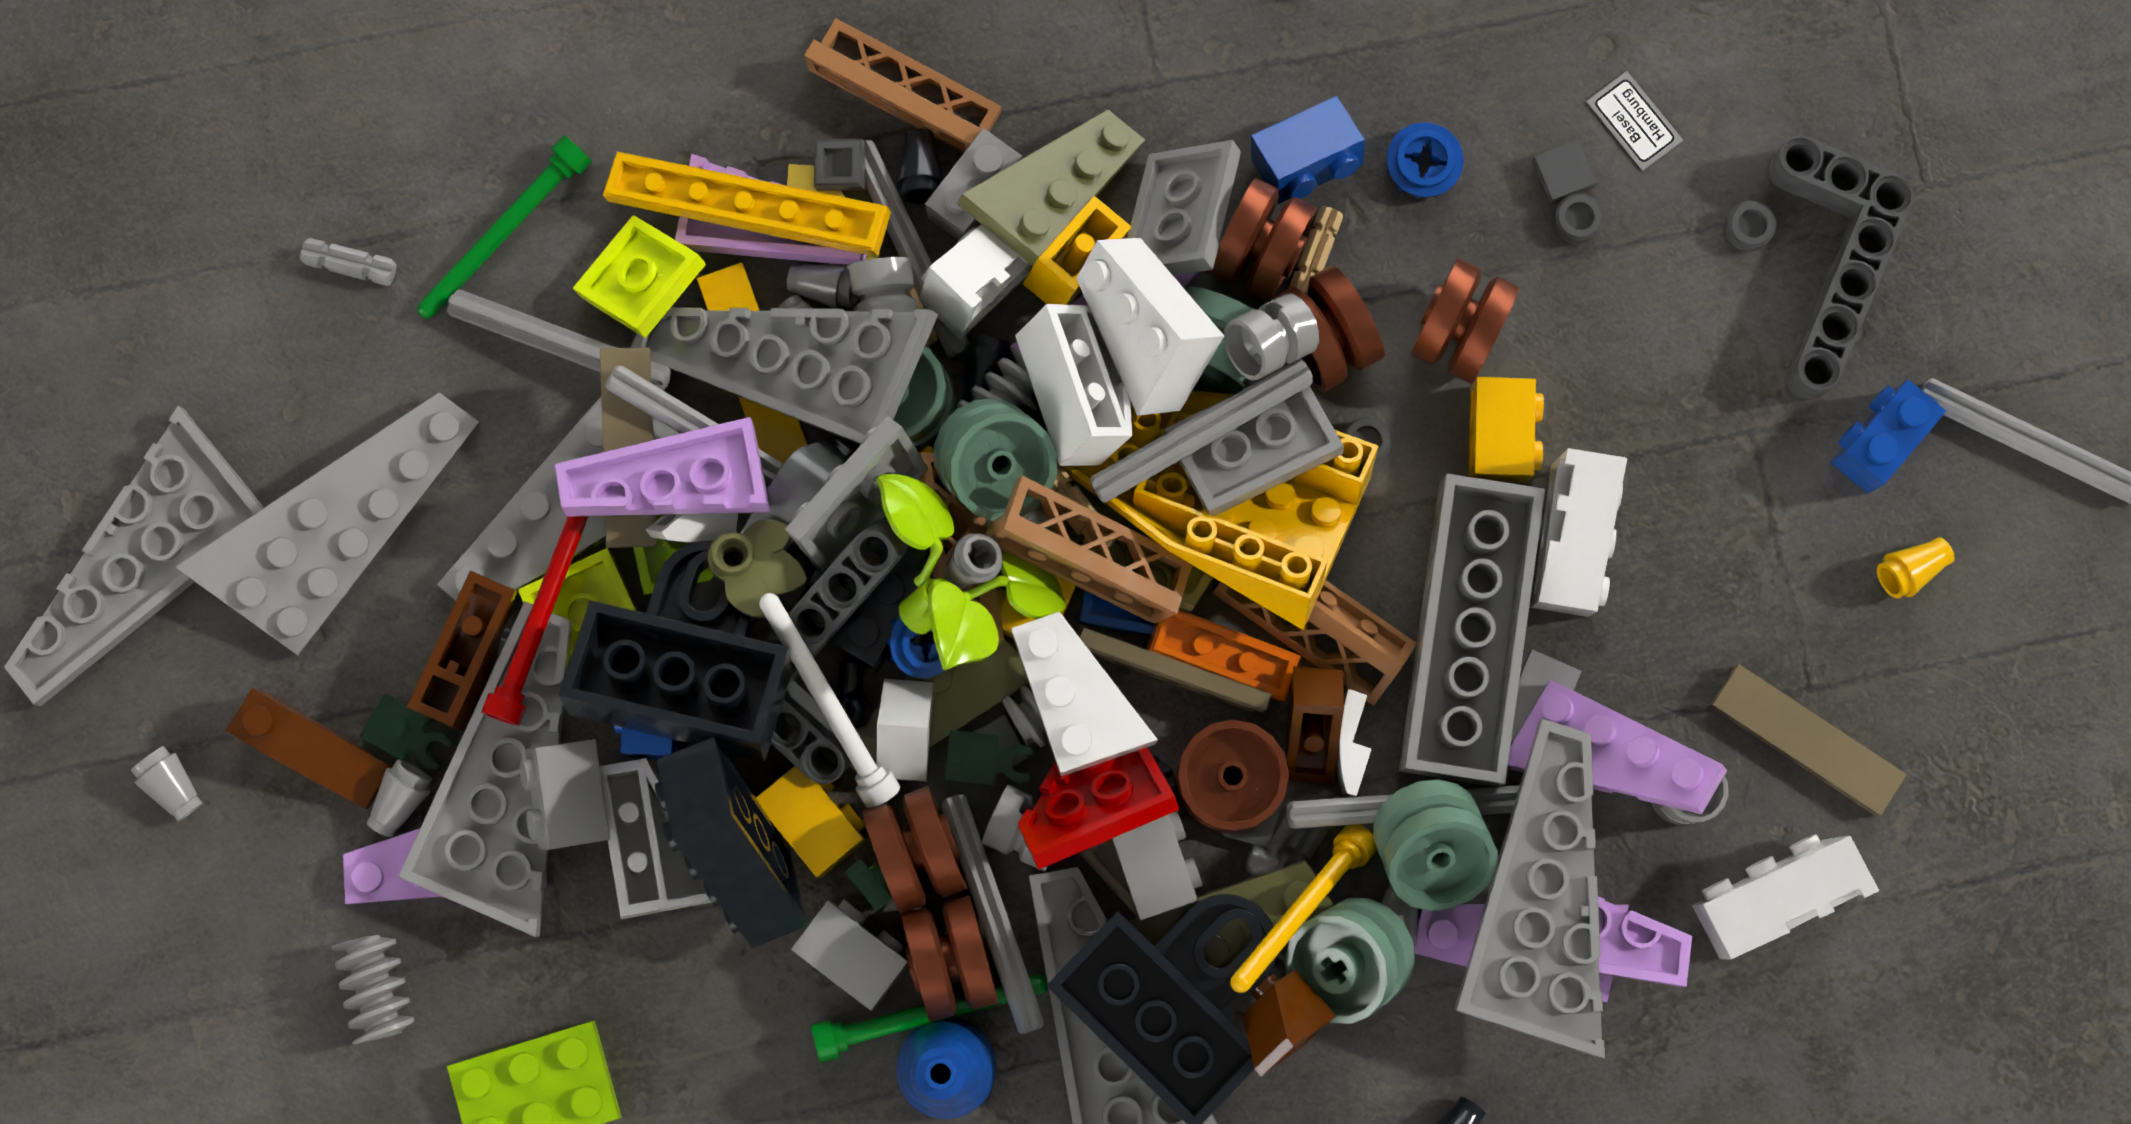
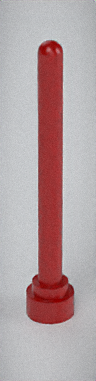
(507, 700)

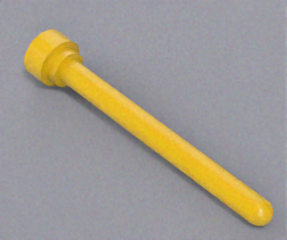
(1351, 849)

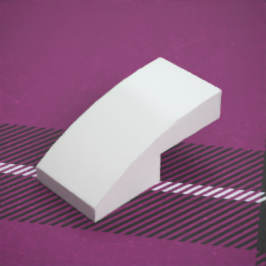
(1351, 756)

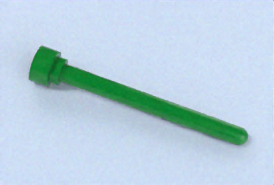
(564, 162)
(835, 1038)

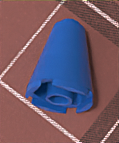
(963, 1051)

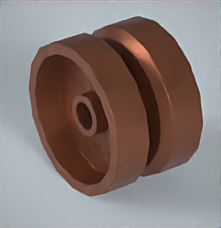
(1266, 242)
(1464, 320)
(1344, 328)
(1242, 748)
(915, 849)
(948, 958)

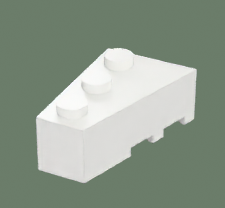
(1147, 323)
(644, 867)
(1783, 894)

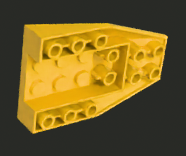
(1264, 548)

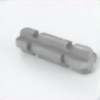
(348, 261)

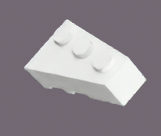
(972, 279)
(1075, 384)
(1578, 532)
(1076, 698)

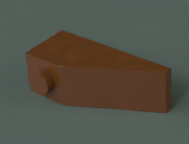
(464, 652)
(308, 747)

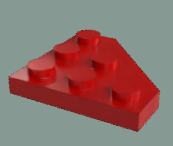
(1095, 806)

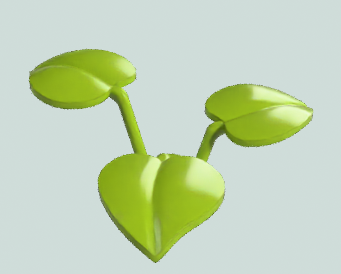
(959, 626)

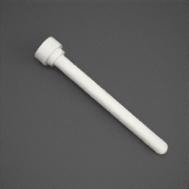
(874, 782)

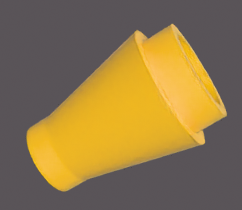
(1912, 568)

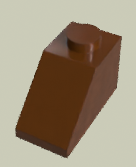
(1314, 724)
(1283, 1019)

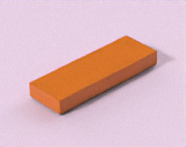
(1224, 653)

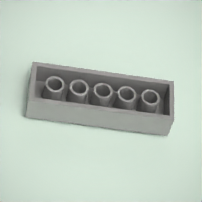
(1472, 630)

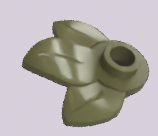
(763, 568)

